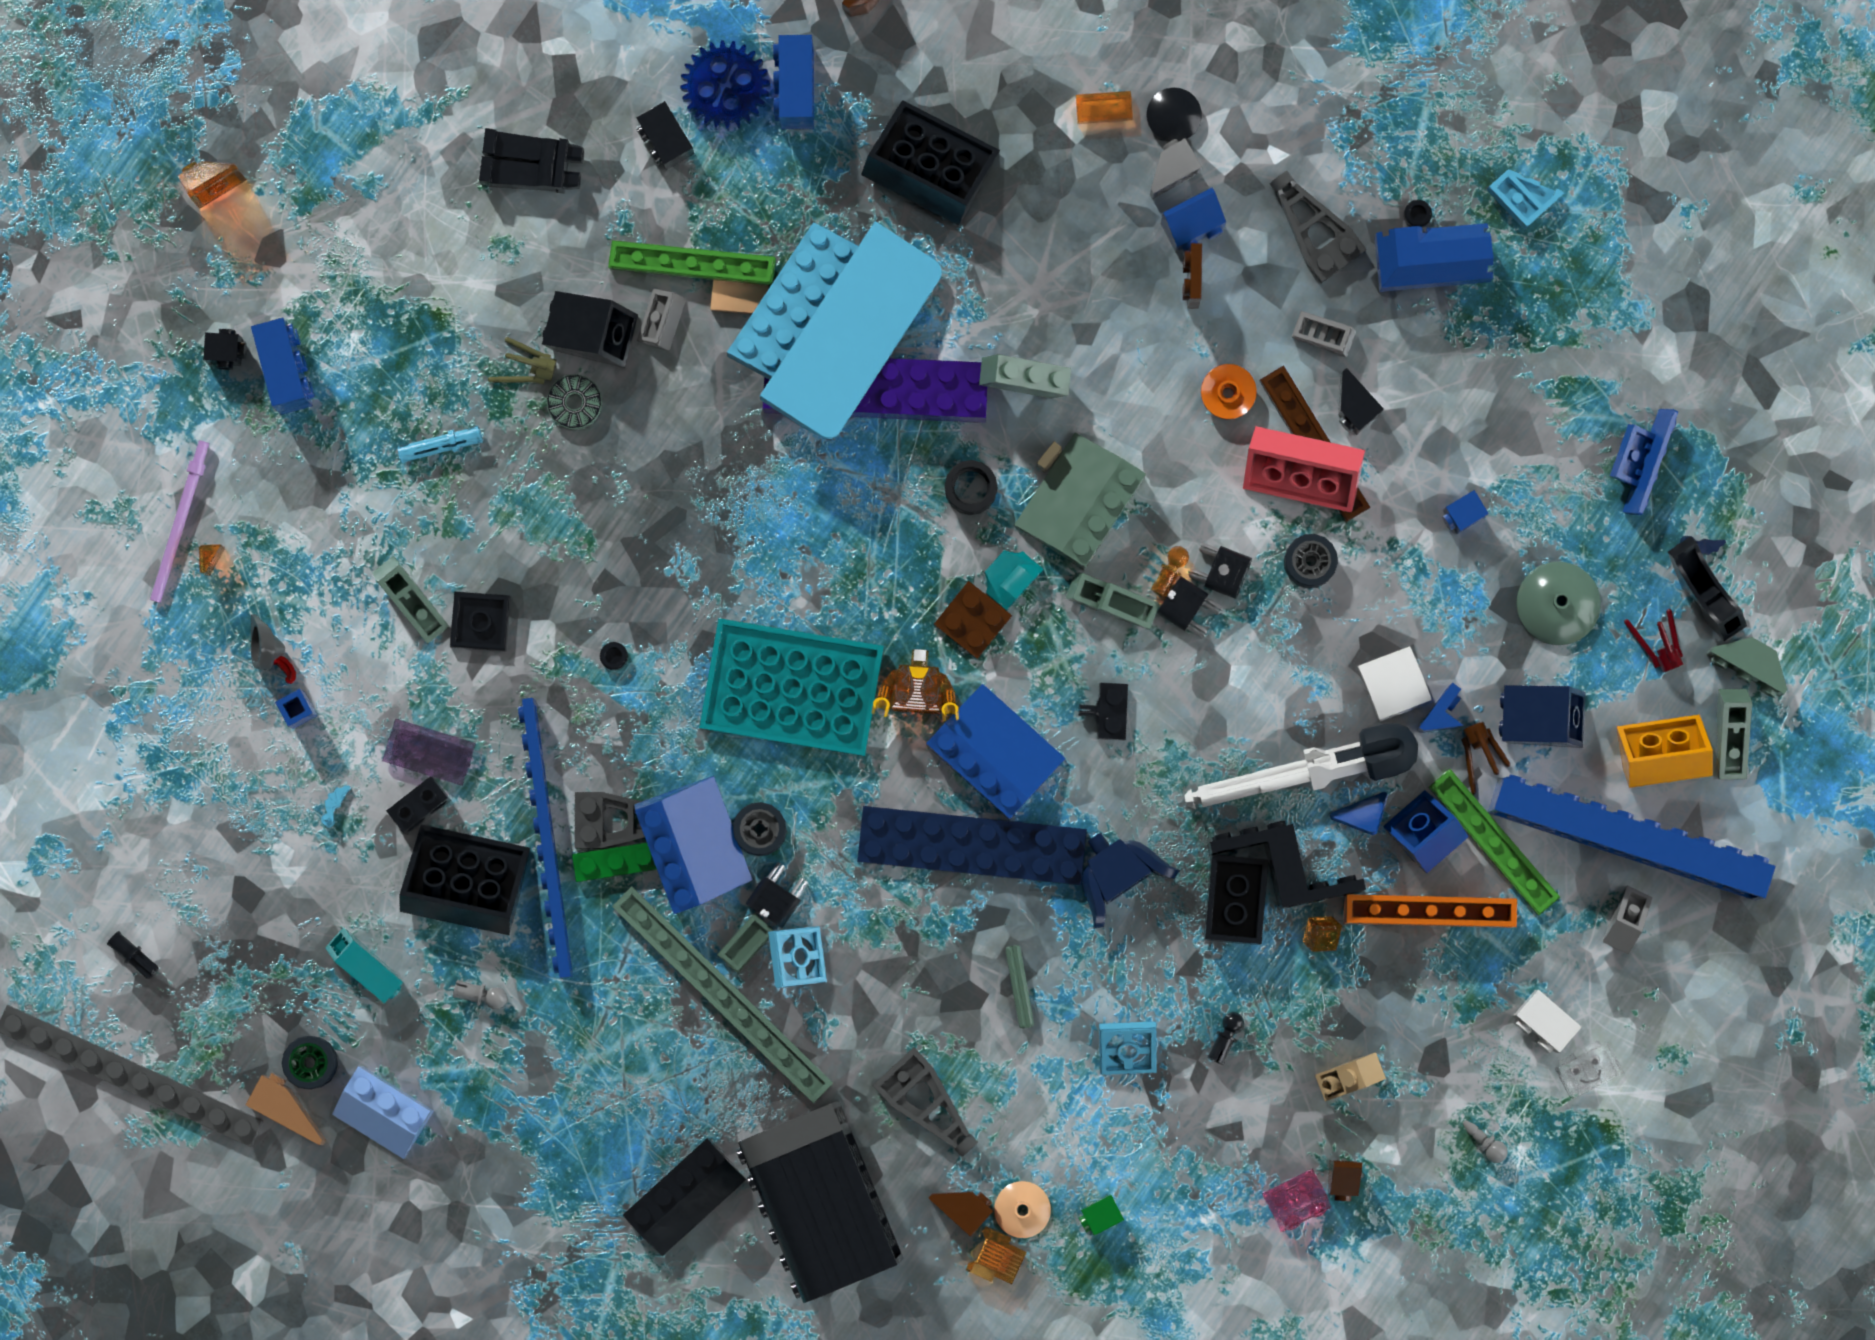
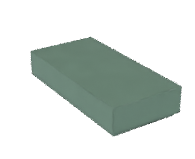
(745, 943)

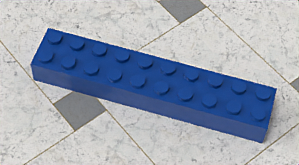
(1632, 839)

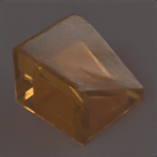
(1322, 934)

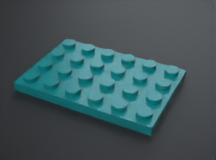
(791, 687)

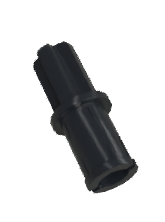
(133, 955)

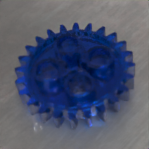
(702, 75)

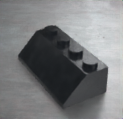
(684, 1197)

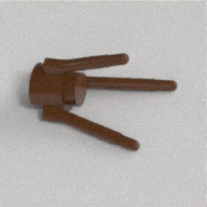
(1481, 737)

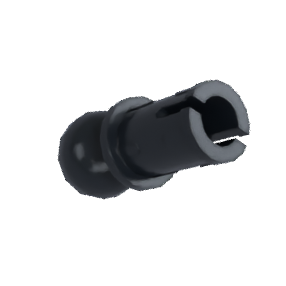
(1232, 1024)

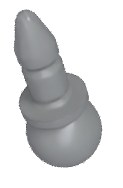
(1494, 1150)

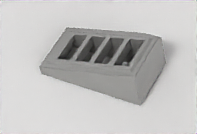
(1343, 349)

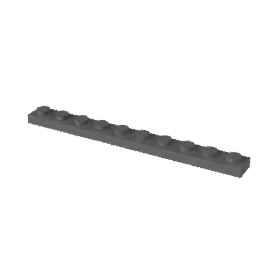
(130, 1075)

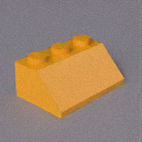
(1665, 751)

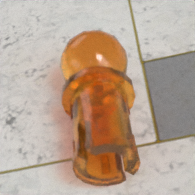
(1177, 558)

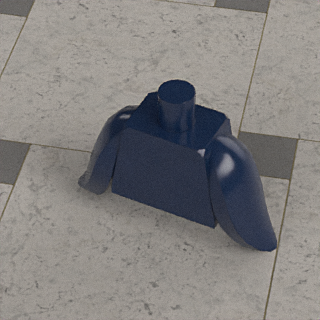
(1116, 871)

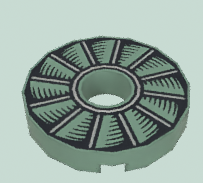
(565, 388)

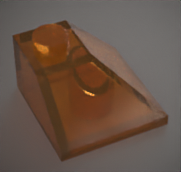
(209, 180)

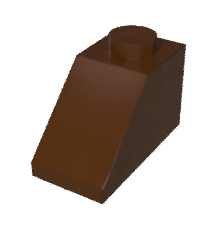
(1344, 1179)
(964, 1208)

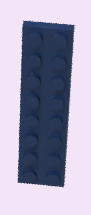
(971, 845)

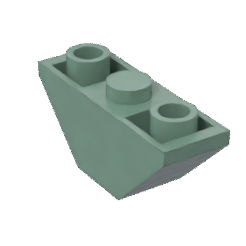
(1753, 663)

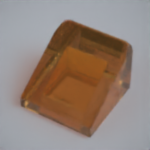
(209, 557)

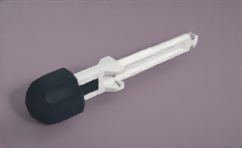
(1381, 752)

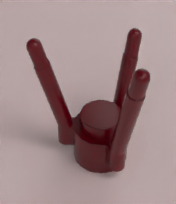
(1670, 655)

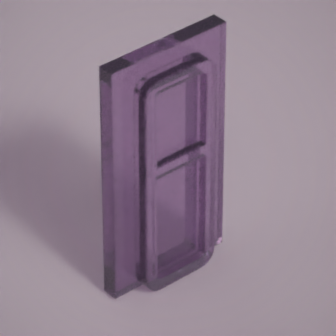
(429, 752)

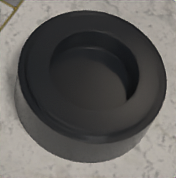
(1417, 213)
(613, 656)

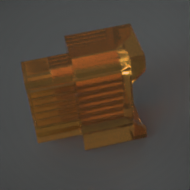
(997, 1257)

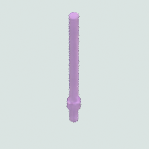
(195, 469)

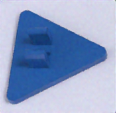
(1364, 814)

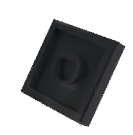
(480, 621)

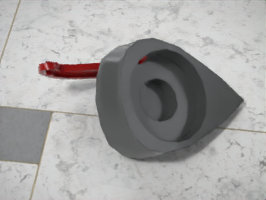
(267, 650)

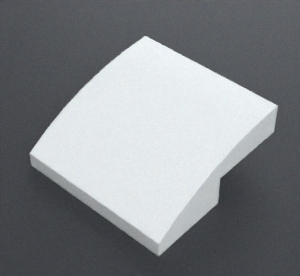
(1395, 684)

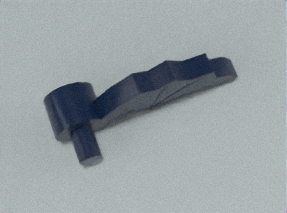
(1707, 546)

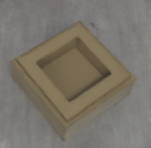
(1049, 457)

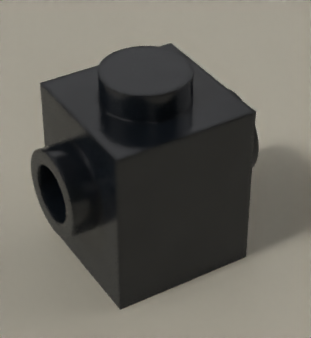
(224, 349)

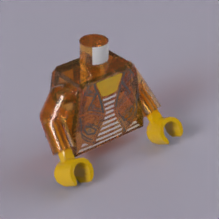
(917, 689)

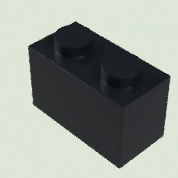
(664, 135)

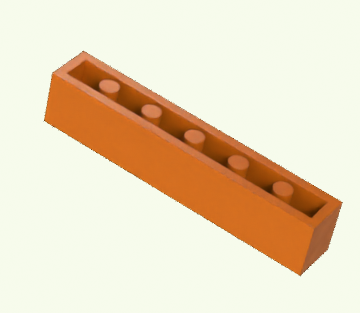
(1430, 911)

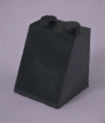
(589, 328)

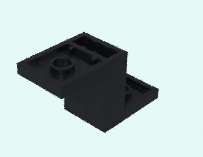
(1285, 865)

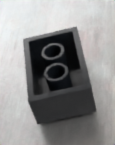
(1235, 899)

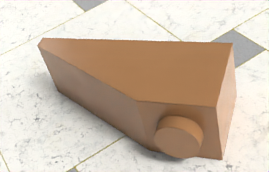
(282, 1106)

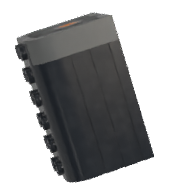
(819, 1202)

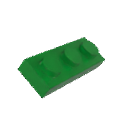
(613, 862)

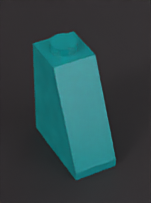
(364, 965)

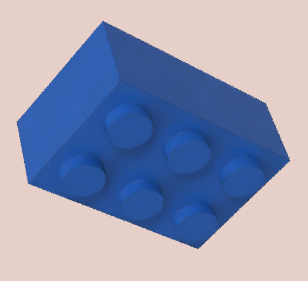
(794, 81)
(283, 366)

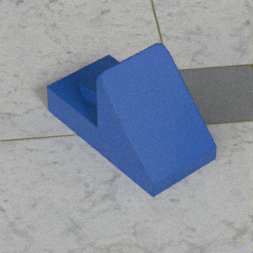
(1437, 717)

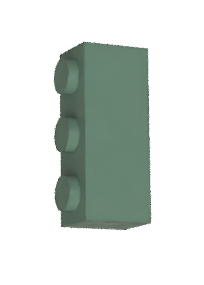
(1025, 376)

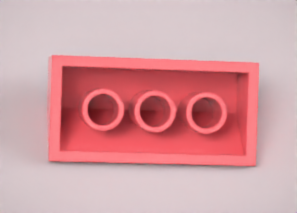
(1303, 469)

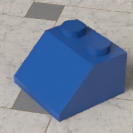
(1194, 220)
(1426, 831)

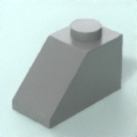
(1174, 167)
(1628, 920)

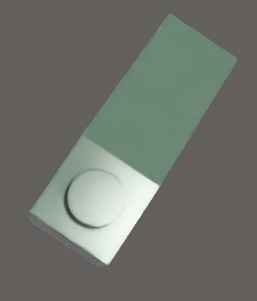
(410, 599)
(1733, 733)

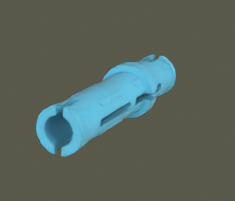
(440, 444)

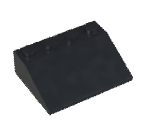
(930, 162)
(464, 879)

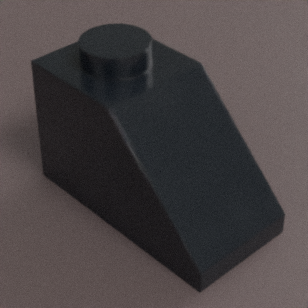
(1356, 404)

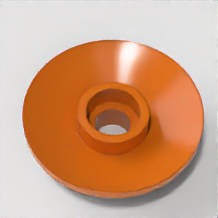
(1228, 377)

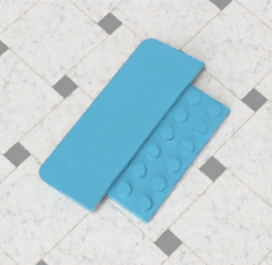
(833, 323)

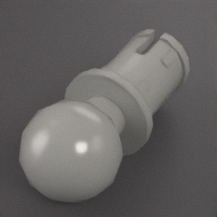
(494, 997)

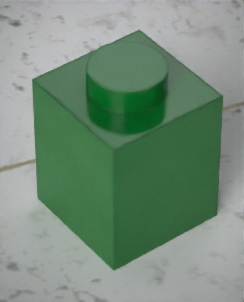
(1100, 1215)

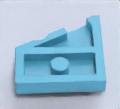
(1523, 197)

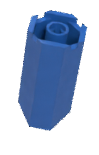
(1433, 257)

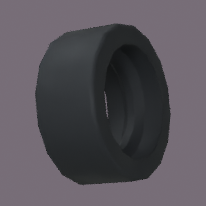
(967, 466)

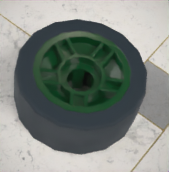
(294, 1062)

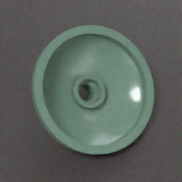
(1542, 614)

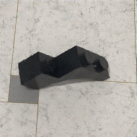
(1701, 584)

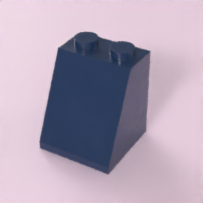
(1542, 715)

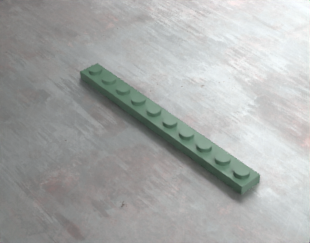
(722, 994)

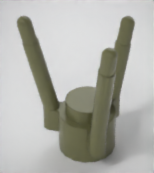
(541, 365)

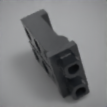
(529, 162)

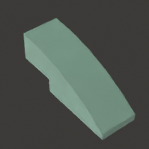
(1112, 600)

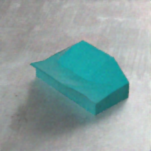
(1010, 577)

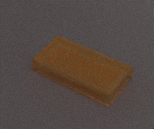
(1104, 107)

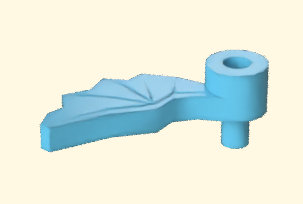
(332, 803)

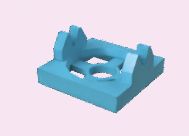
(813, 937)
(1145, 1065)

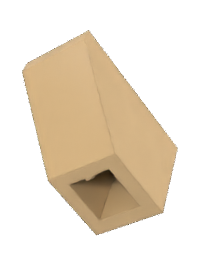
(1350, 1076)

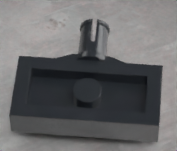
(1109, 711)

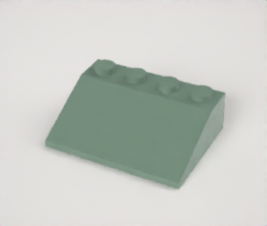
(1080, 500)

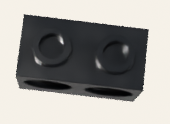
(418, 805)

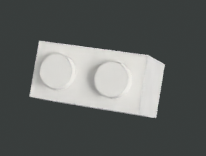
(1546, 1021)

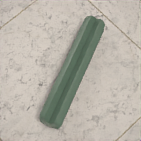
(1019, 986)

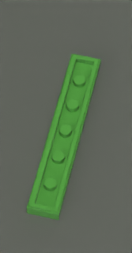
(692, 263)
(1494, 842)

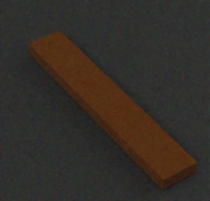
(1301, 420)

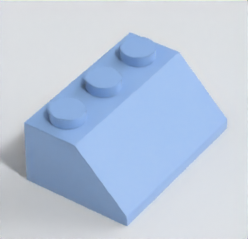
(382, 1111)

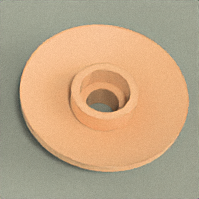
(1026, 1194)

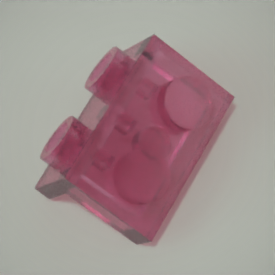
(1297, 1200)

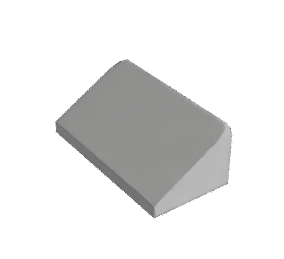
(661, 319)

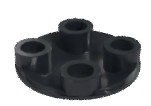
(1174, 114)

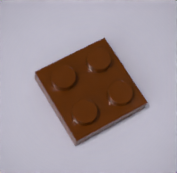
(1193, 285)
(972, 620)

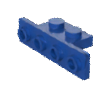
(1640, 459)

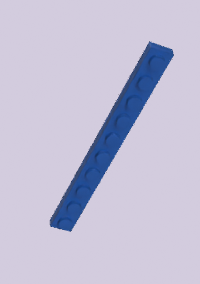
(547, 850)

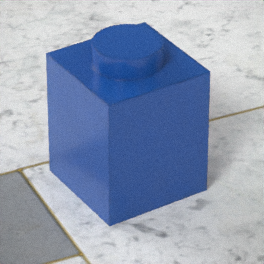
(1464, 512)
(296, 708)

